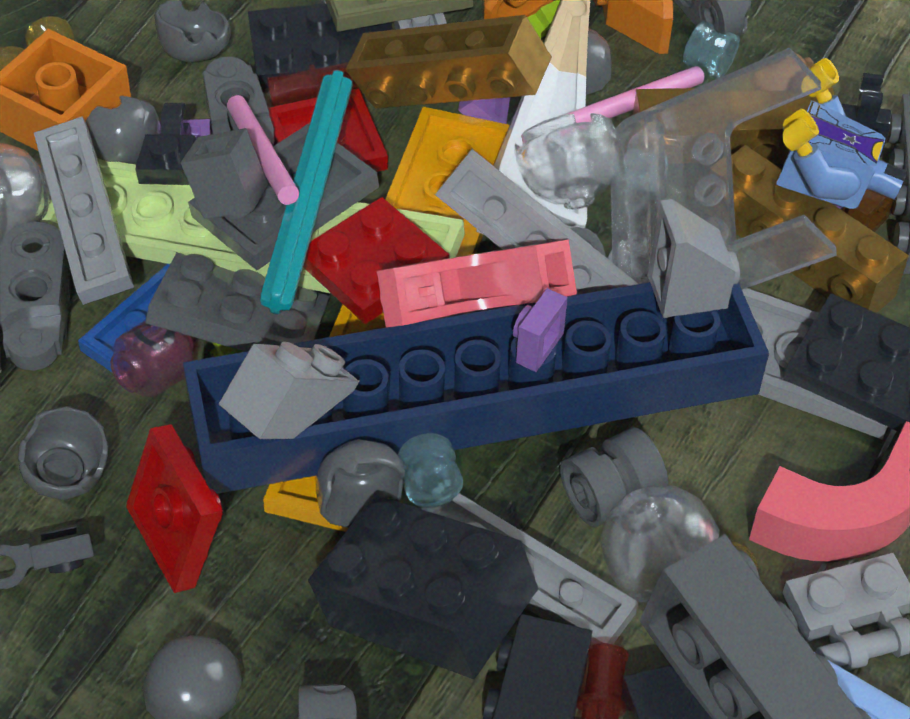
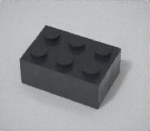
(425, 585)

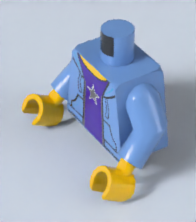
(832, 153)

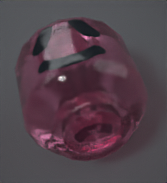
(150, 359)

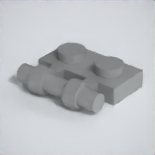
(852, 598)

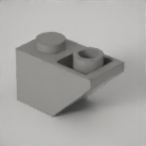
(286, 388)

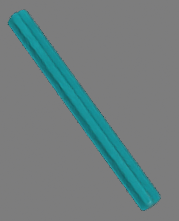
(310, 179)

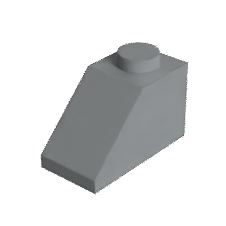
(690, 263)

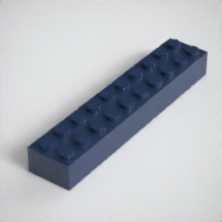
(465, 383)

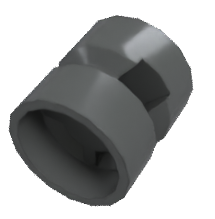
(602, 479)

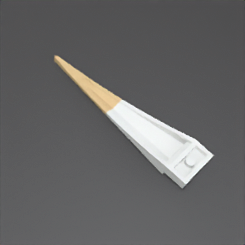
(558, 94)

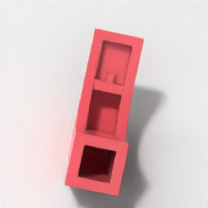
(475, 282)
(836, 521)

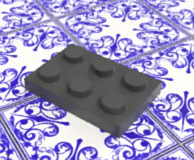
(256, 233)
(226, 306)

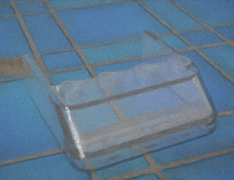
(685, 156)

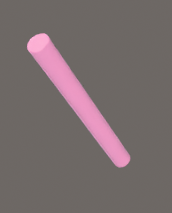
(625, 101)
(269, 160)

